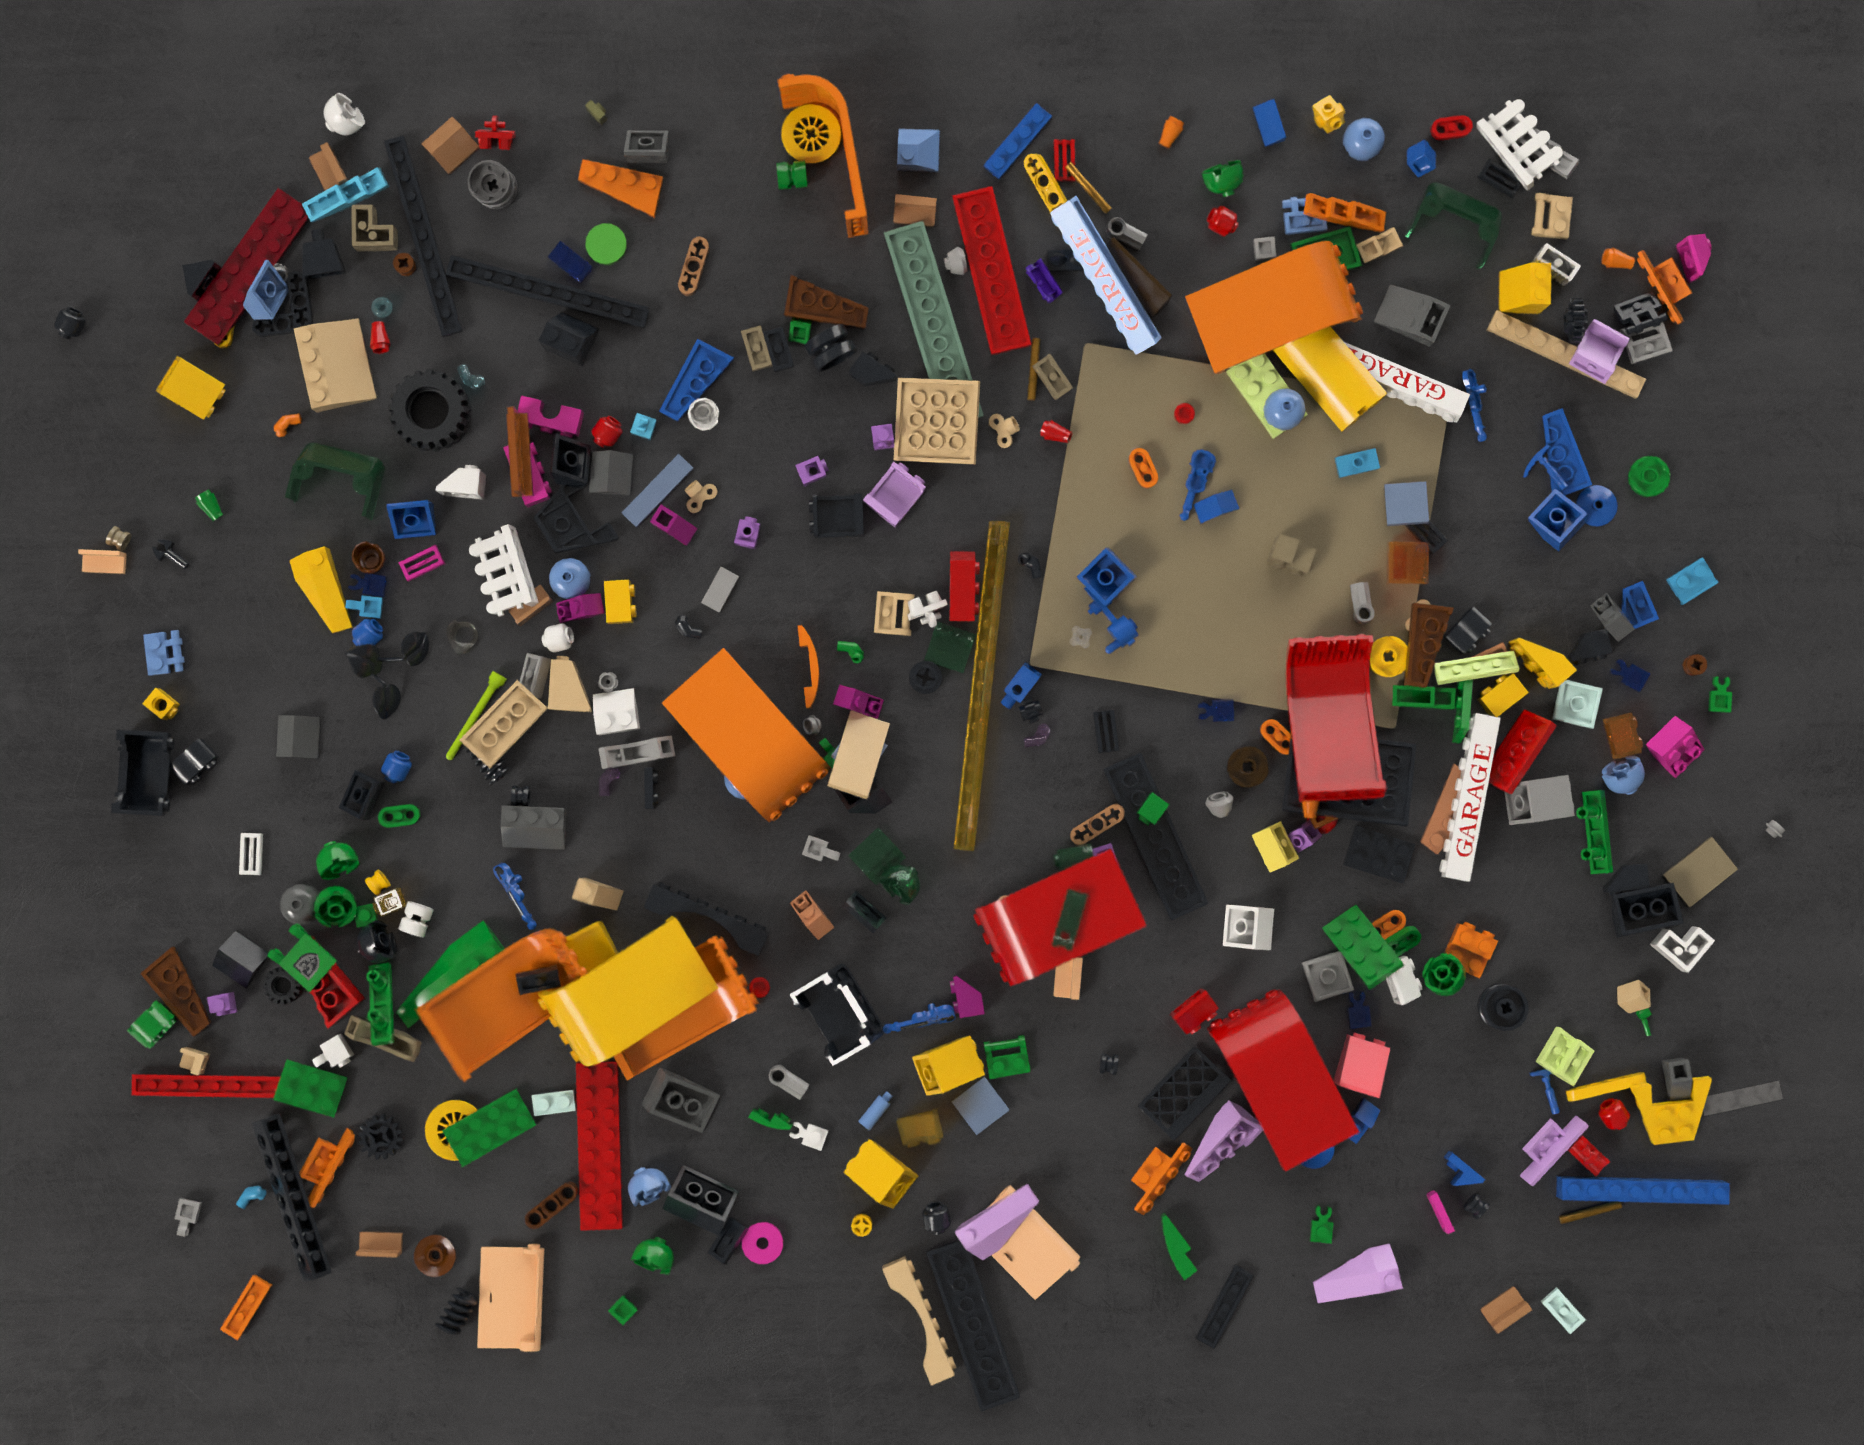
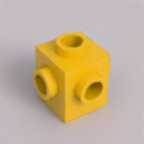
(1328, 114)

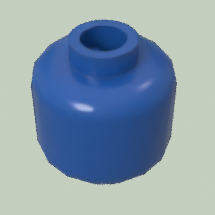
(367, 632)
(396, 766)

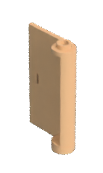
(1036, 1253)
(511, 1297)

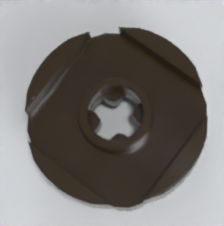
(1259, 766)

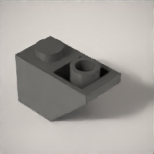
(1612, 617)
(1677, 1078)

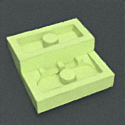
(1565, 1056)

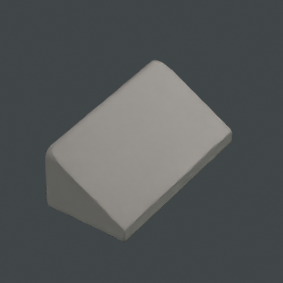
(535, 674)

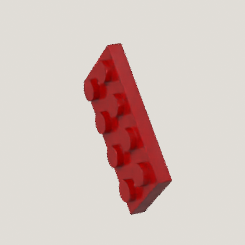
(1519, 750)

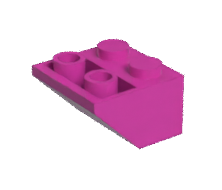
(1675, 746)

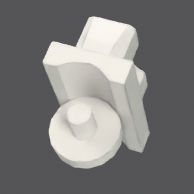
(934, 604)

